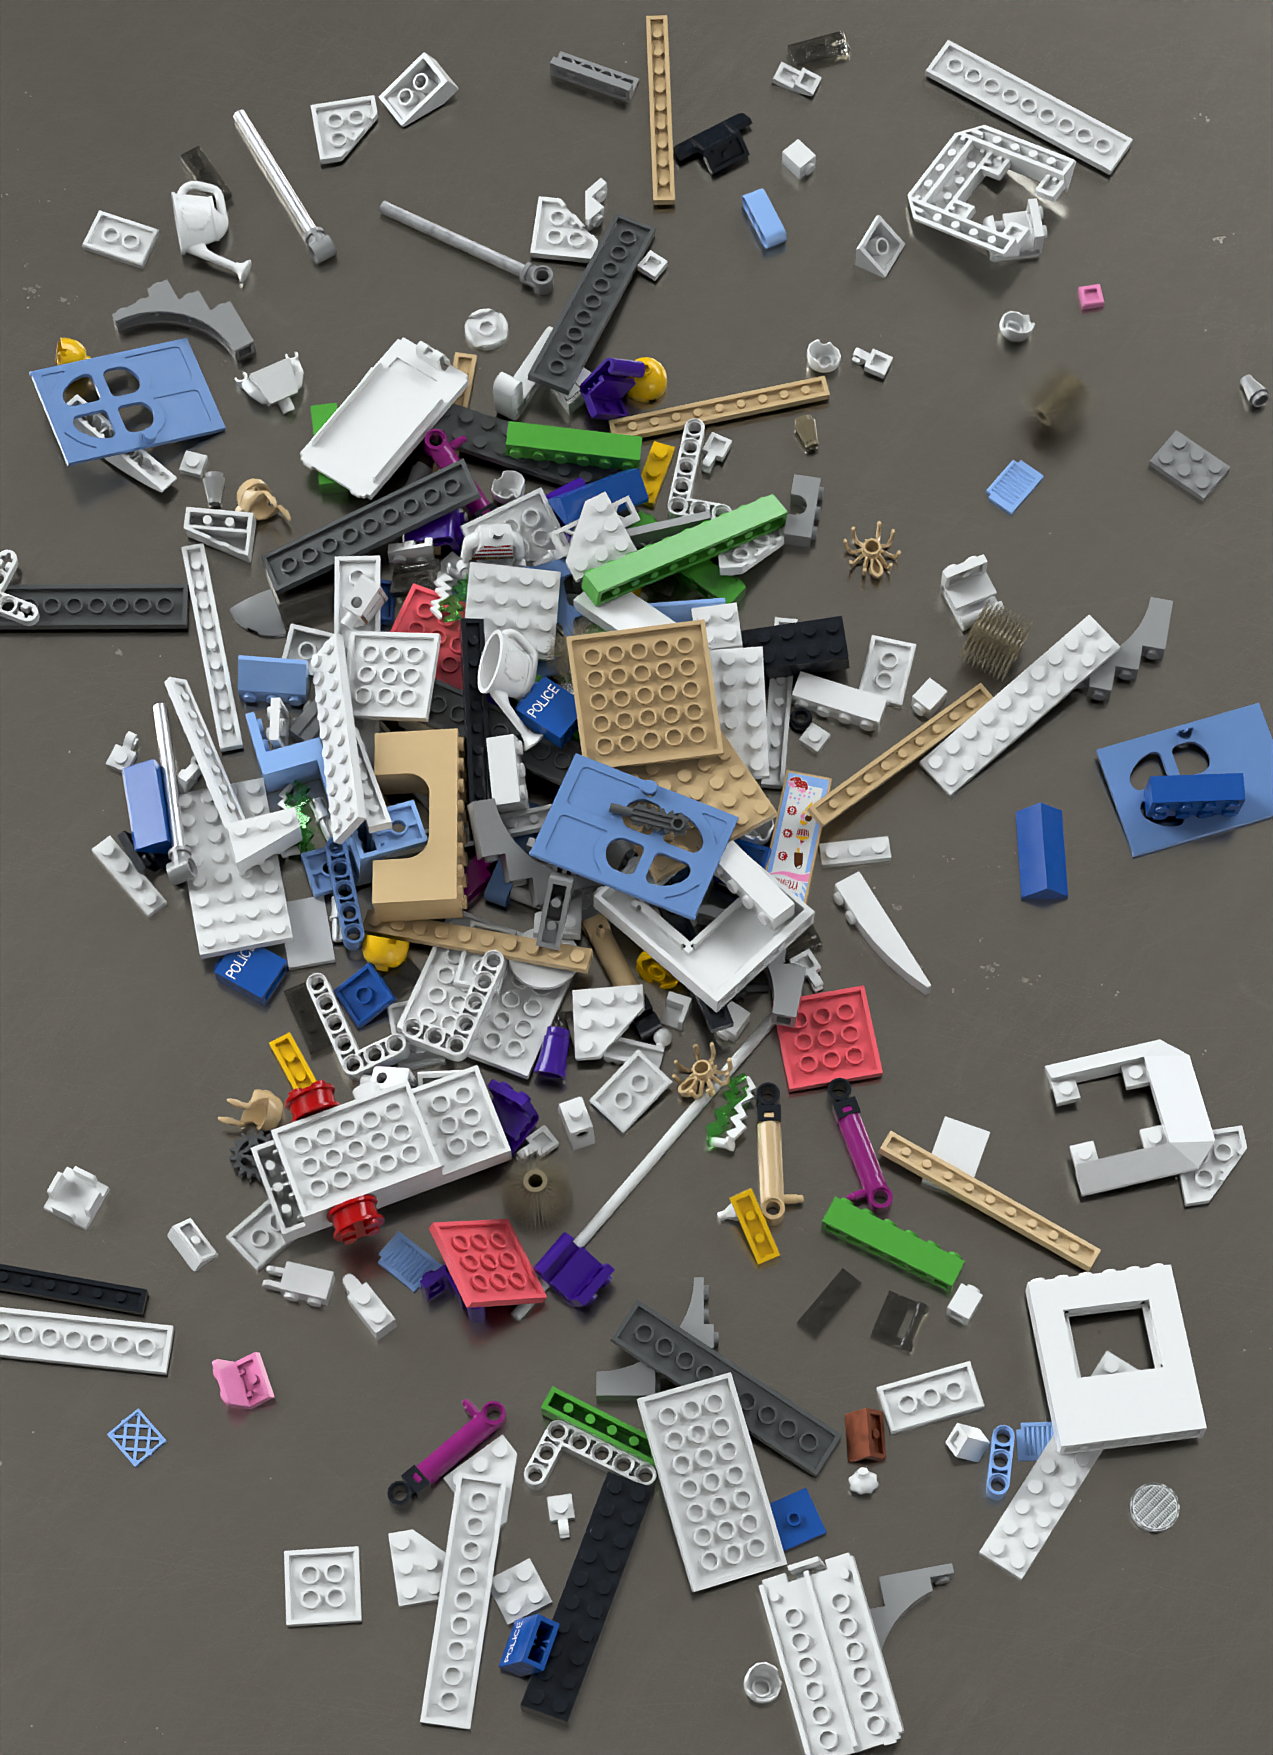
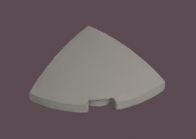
(260, 615)

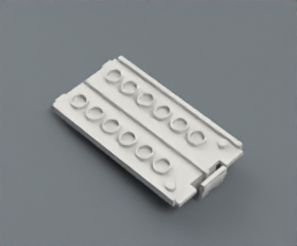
(385, 418)
(831, 1657)

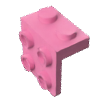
(243, 1382)

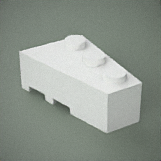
(223, 530)
(507, 773)
(263, 836)

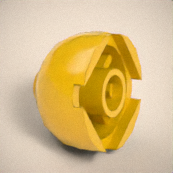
(70, 351)
(652, 384)
(384, 951)
(651, 970)

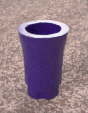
(553, 1053)

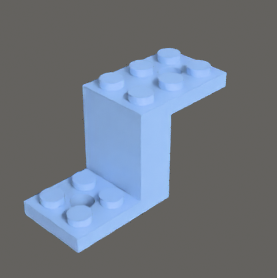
(290, 763)
(366, 847)

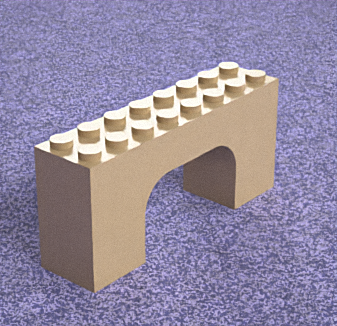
(435, 879)

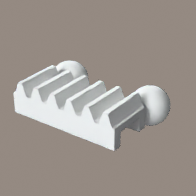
(624, 1048)

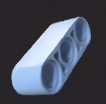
(764, 218)
(1003, 1451)

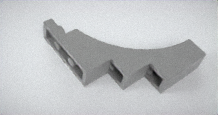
(555, 908)
(902, 1592)

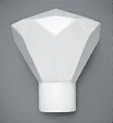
(728, 1213)

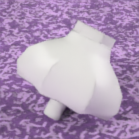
(863, 1481)

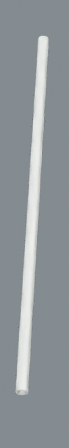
(658, 1151)

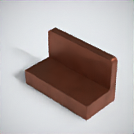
(865, 1435)

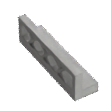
(595, 77)
(657, 531)

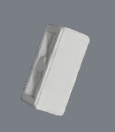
(191, 1244)

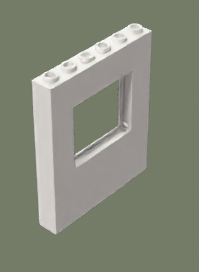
(722, 955)
(1118, 1406)

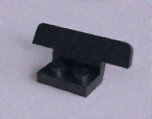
(719, 144)
(145, 863)

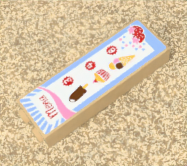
(796, 832)

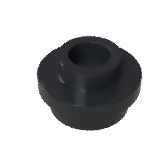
(800, 713)

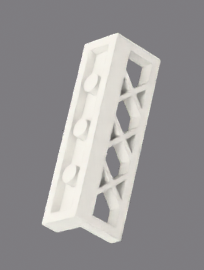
(627, 521)

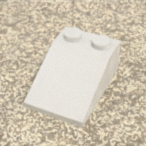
(418, 90)

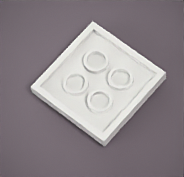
(322, 1586)

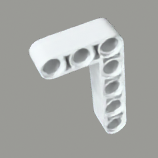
(515, 392)
(686, 481)
(465, 1015)
(345, 1035)
(587, 1455)

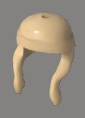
(255, 496)
(262, 1109)

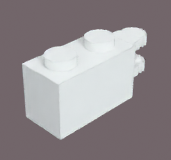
(302, 1283)
(368, 1307)

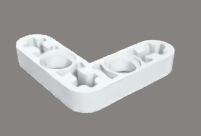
(26, 607)

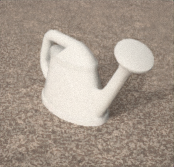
(202, 224)
(509, 673)

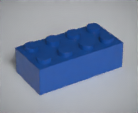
(1194, 795)

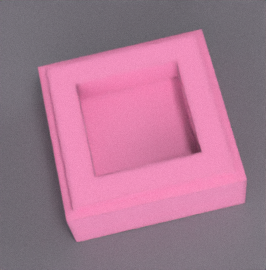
(1091, 296)

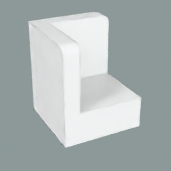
(676, 1011)
(967, 1442)

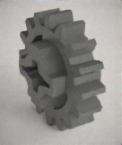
(245, 1156)

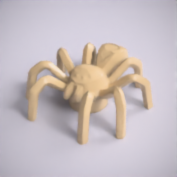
(872, 550)
(703, 1072)

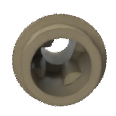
(807, 431)

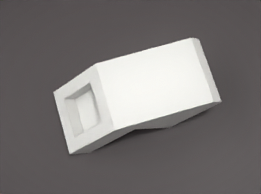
(593, 209)

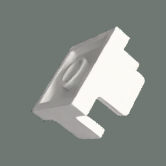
(75, 1196)

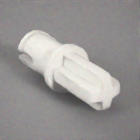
(322, 817)
(336, 932)

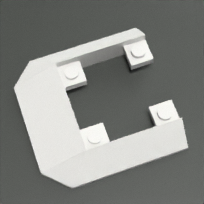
(962, 165)
(1168, 1148)

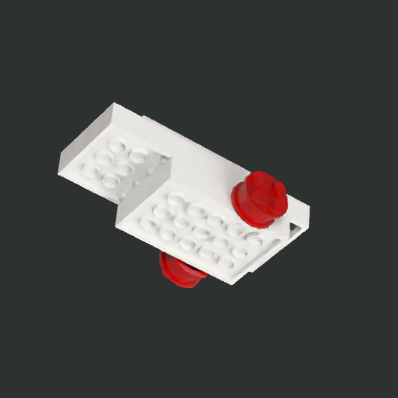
(382, 1147)

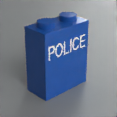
(549, 712)
(252, 972)
(529, 1645)

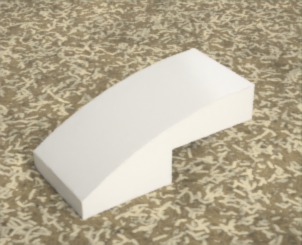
(798, 81)

